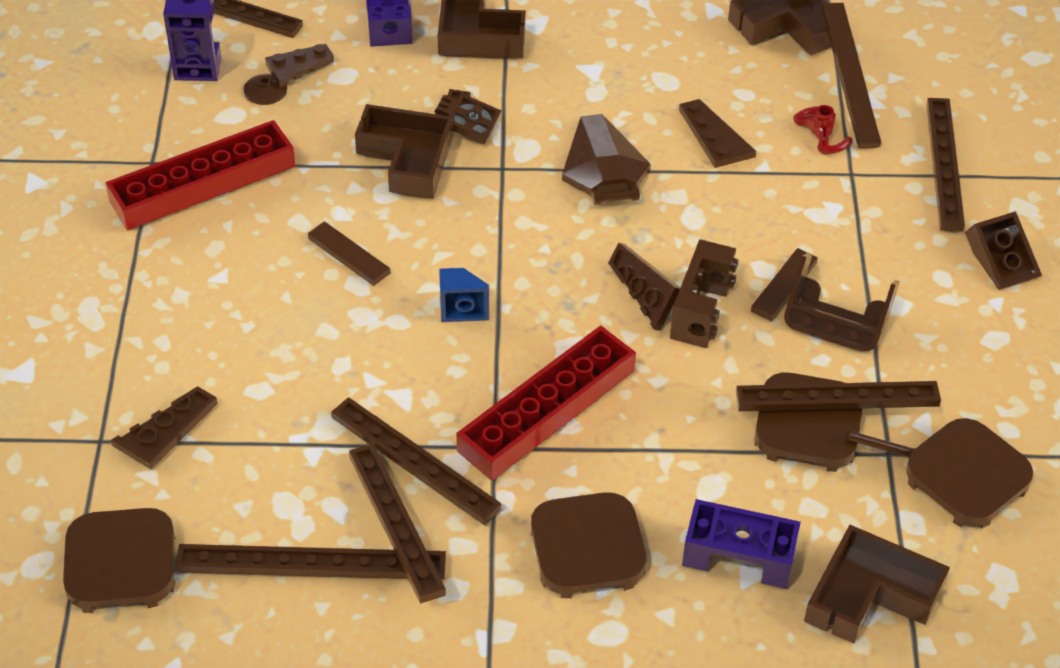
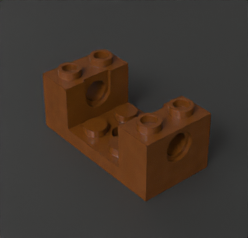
(696, 314)

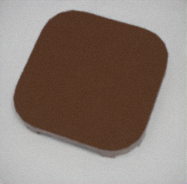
(807, 434)
(969, 471)
(588, 543)
(119, 558)

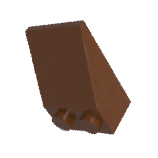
(1003, 250)

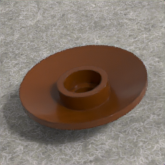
(264, 90)

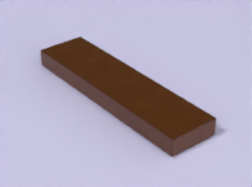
(349, 253)
(780, 287)

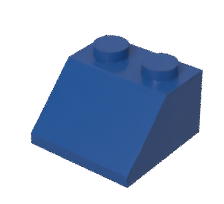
(462, 296)

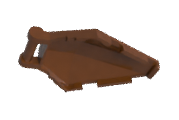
(604, 162)

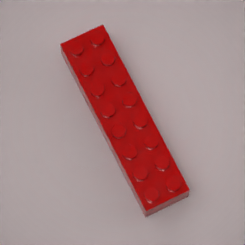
(200, 174)
(545, 402)

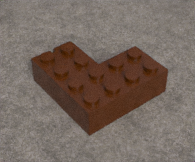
(771, 17)
(476, 31)
(412, 140)
(872, 572)

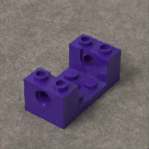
(389, 22)
(191, 41)
(714, 532)

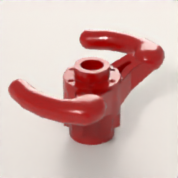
(821, 122)

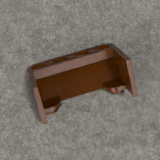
(831, 322)

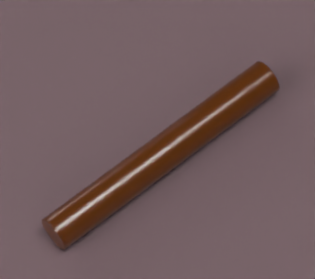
(878, 443)

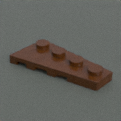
(715, 136)
(646, 284)
(158, 435)

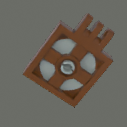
(469, 116)

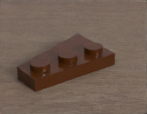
(296, 62)

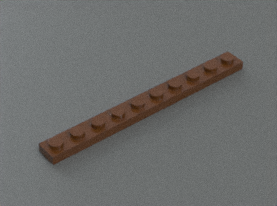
(296, 561)

